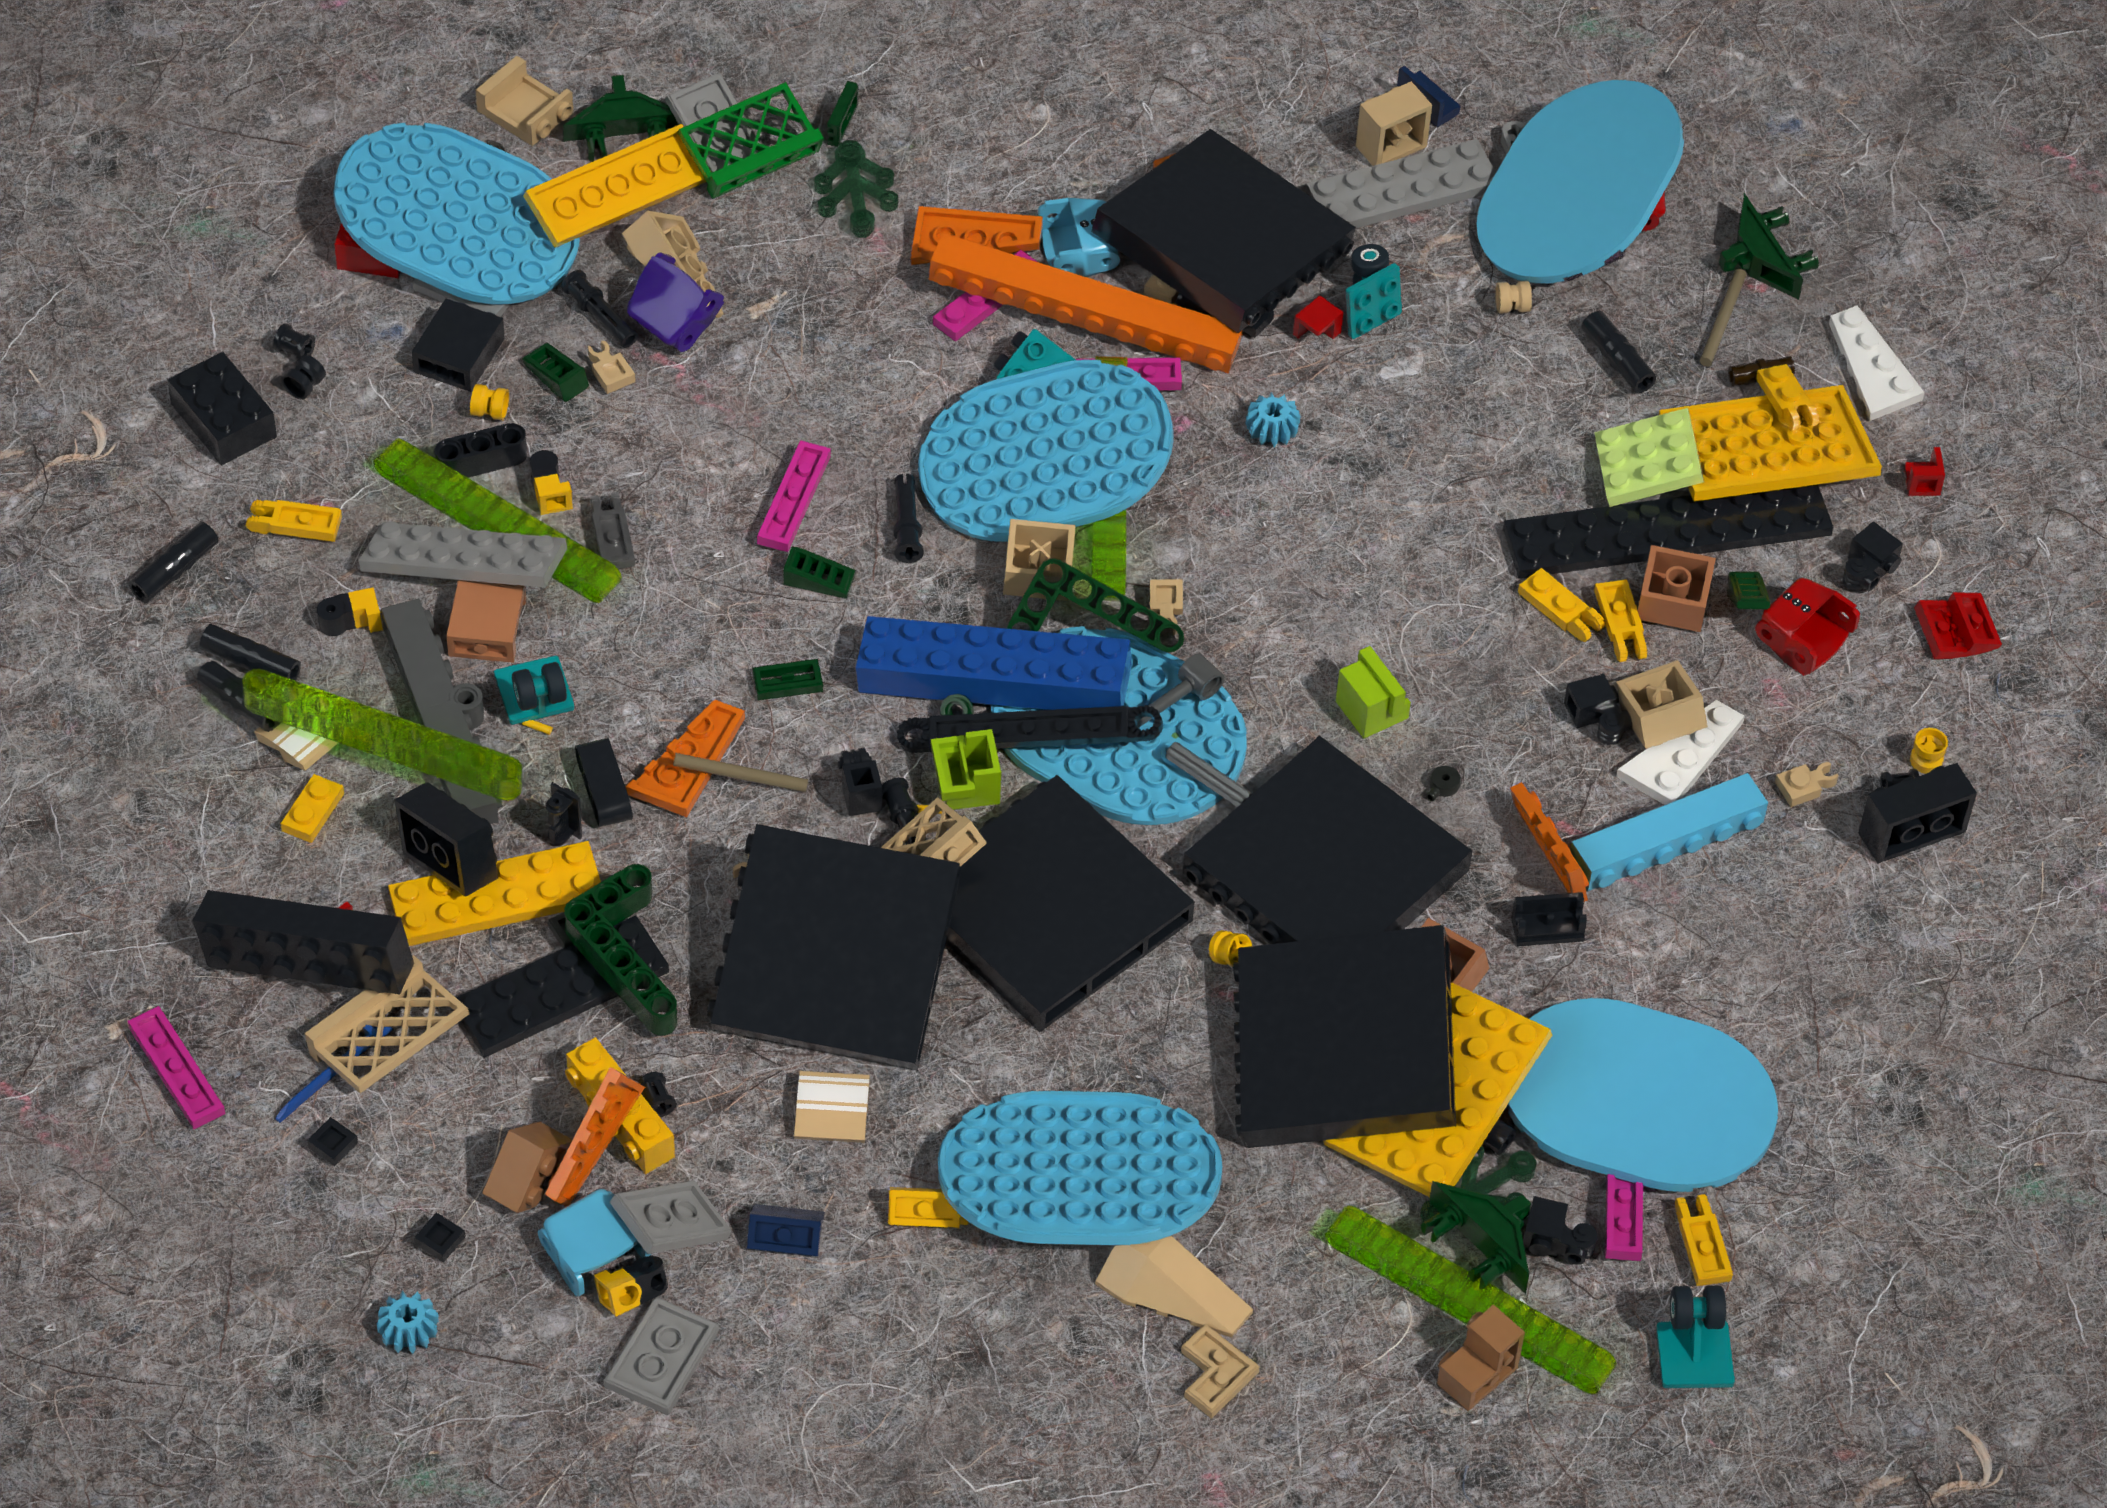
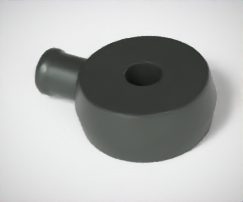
(1443, 782)

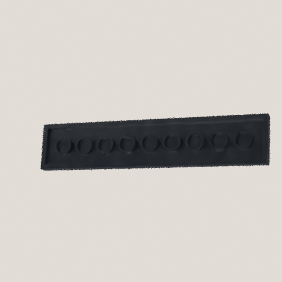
(1628, 530)

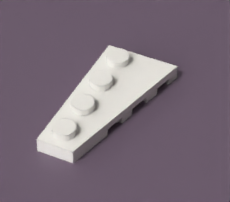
(1878, 373)
(1673, 767)

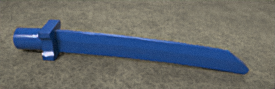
(324, 1077)

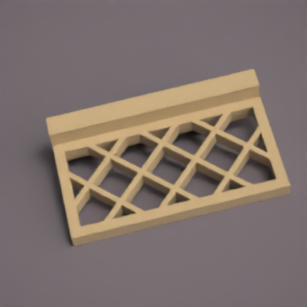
(953, 845)
(370, 1008)

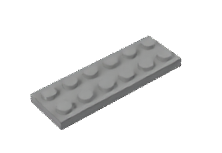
(1406, 184)
(463, 554)

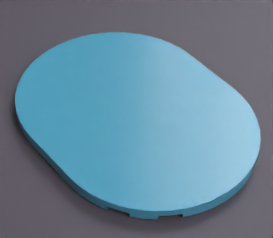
(1580, 181)
(449, 213)
(1046, 448)
(1137, 779)
(1645, 1096)
(1079, 1168)

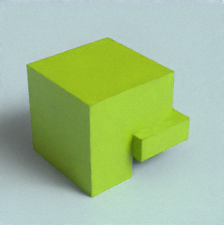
(1371, 694)
(967, 769)

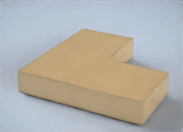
(1225, 1370)

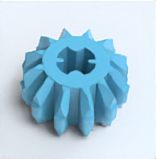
(1272, 419)
(407, 1322)

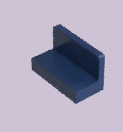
(1443, 106)
(785, 1230)

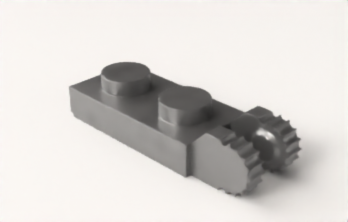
(612, 532)

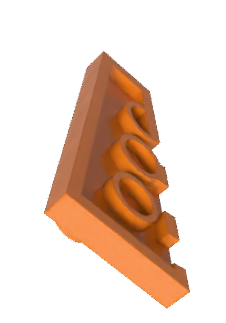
(991, 229)
(1549, 841)
(600, 1124)

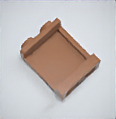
(485, 620)

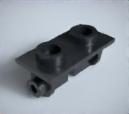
(563, 815)

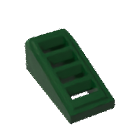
(559, 373)
(810, 561)
(1747, 590)

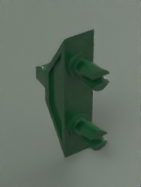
(618, 115)
(1761, 253)
(1488, 1225)

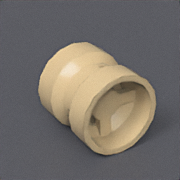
(1513, 297)

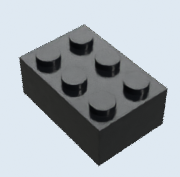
(222, 408)
(1917, 812)
(446, 838)

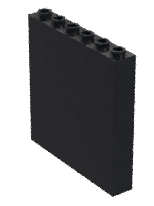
(1224, 230)
(1325, 853)
(1059, 904)
(835, 946)
(1344, 1037)

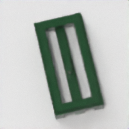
(842, 114)
(787, 684)

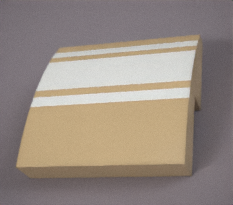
(295, 745)
(832, 1106)

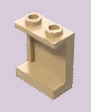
(522, 102)

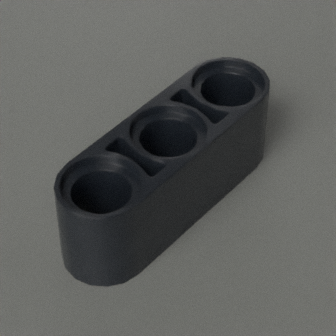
(484, 450)
(603, 782)

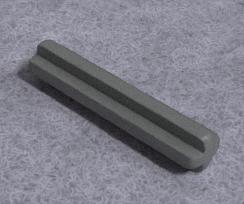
(1207, 774)

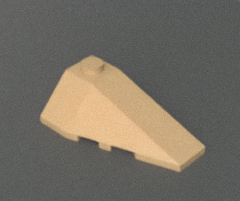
(669, 235)
(1172, 1283)

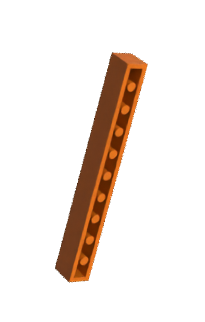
(1084, 302)

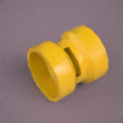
(489, 402)
(1928, 750)

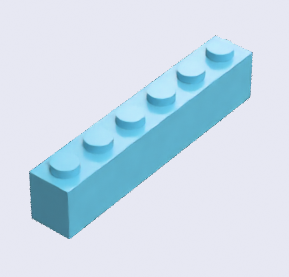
(1670, 831)

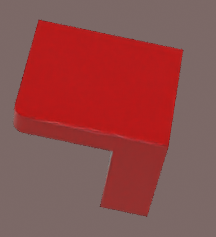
(1319, 318)
(1925, 477)

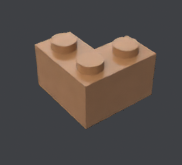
(524, 1163)
(1484, 1360)

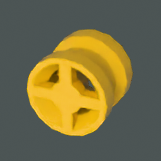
(1225, 945)

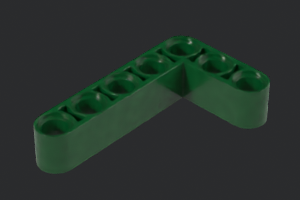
(1092, 603)
(598, 928)

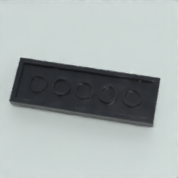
(547, 992)

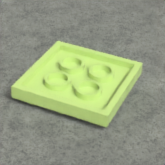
(1648, 457)

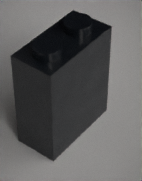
(458, 345)

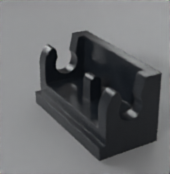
(1549, 919)

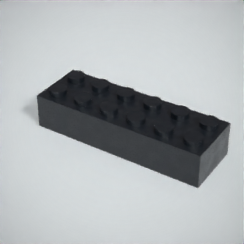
(303, 942)

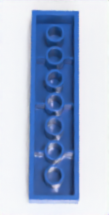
(992, 665)

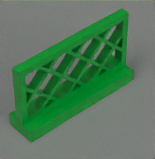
(768, 158)

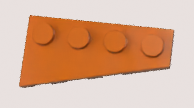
(706, 738)

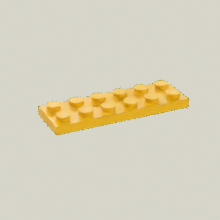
(614, 187)
(524, 890)

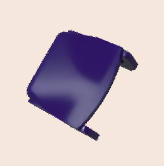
(672, 303)

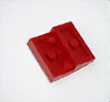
(1957, 626)

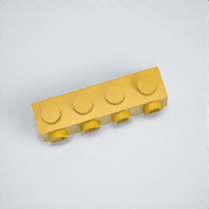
(642, 1132)

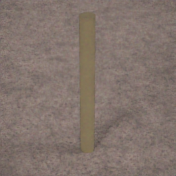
(1723, 317)
(740, 772)

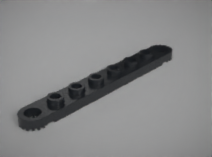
(1038, 727)

